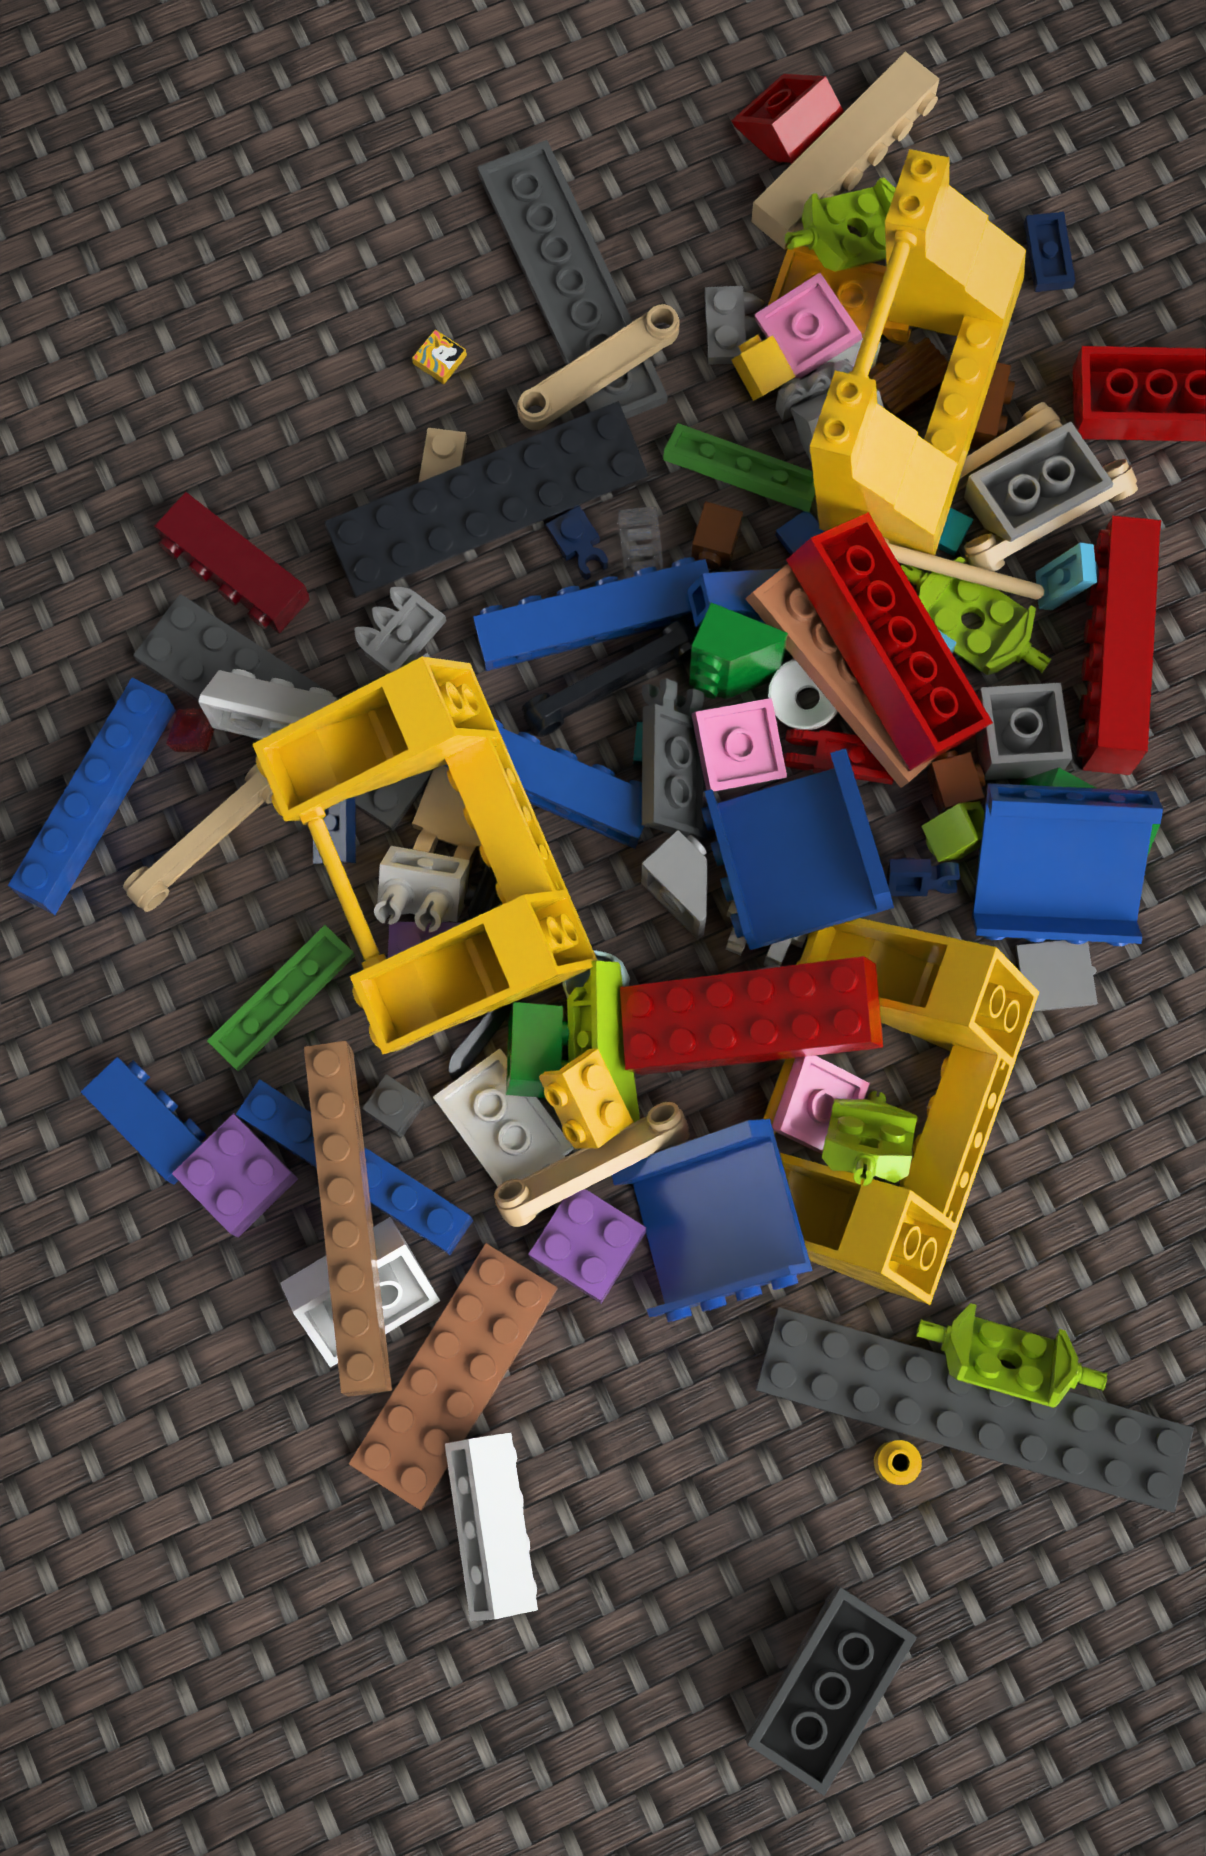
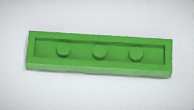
(741, 467)
(281, 998)

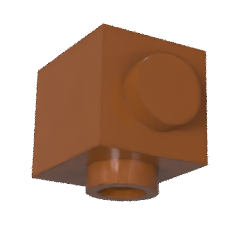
(955, 780)

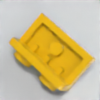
(586, 1101)

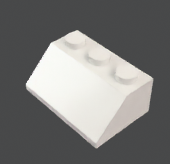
(255, 706)
(402, 1287)

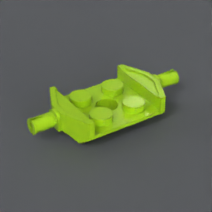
(827, 230)
(1004, 626)
(869, 1139)
(1043, 1365)

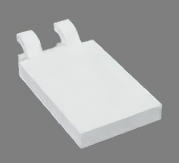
(503, 1131)

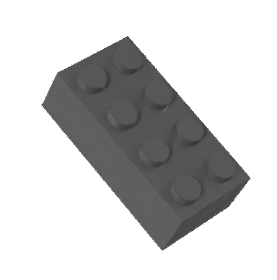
(830, 1690)

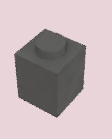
(393, 1106)

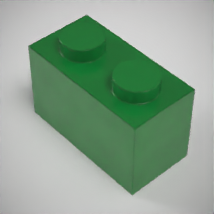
(534, 1046)

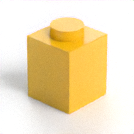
(762, 366)

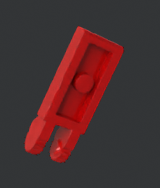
(863, 762)

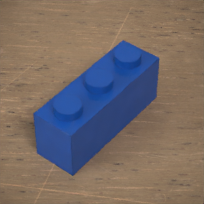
(144, 1117)

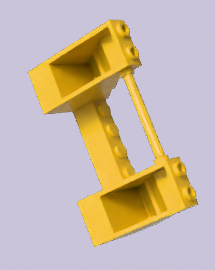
(944, 275)
(393, 730)
(960, 1000)

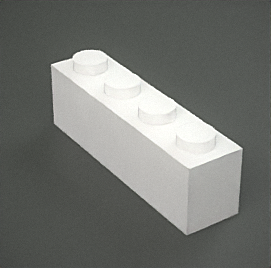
(491, 1527)

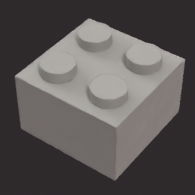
(1026, 731)

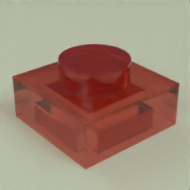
(190, 731)

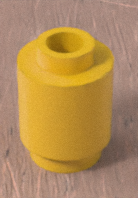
(885, 1469)

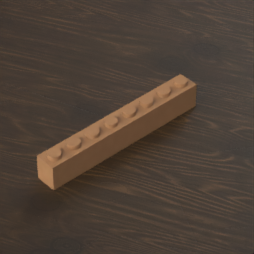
(347, 1220)

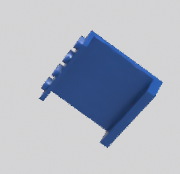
(798, 856)
(1063, 863)
(718, 1218)

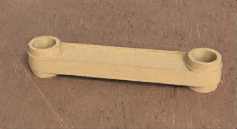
(598, 367)
(1033, 425)
(990, 550)
(150, 885)
(523, 1198)

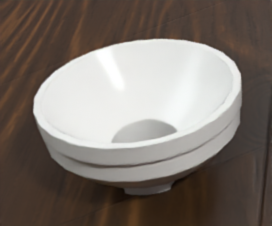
(784, 689)

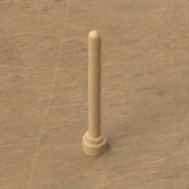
(966, 572)

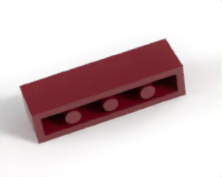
(231, 563)

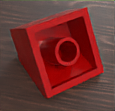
(789, 116)

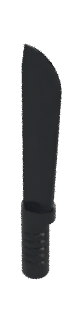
(477, 1040)

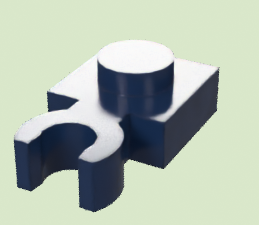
(576, 537)
(917, 876)

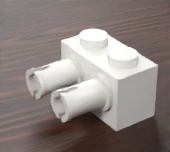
(421, 885)

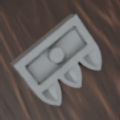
(727, 323)
(799, 391)
(401, 632)

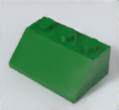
(734, 653)

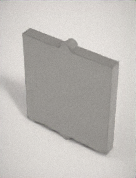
(1059, 973)

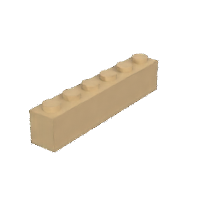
(848, 146)

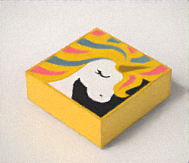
(439, 356)

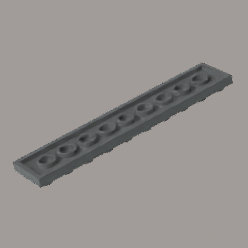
(916, 1396)

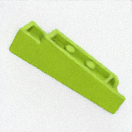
(597, 1024)

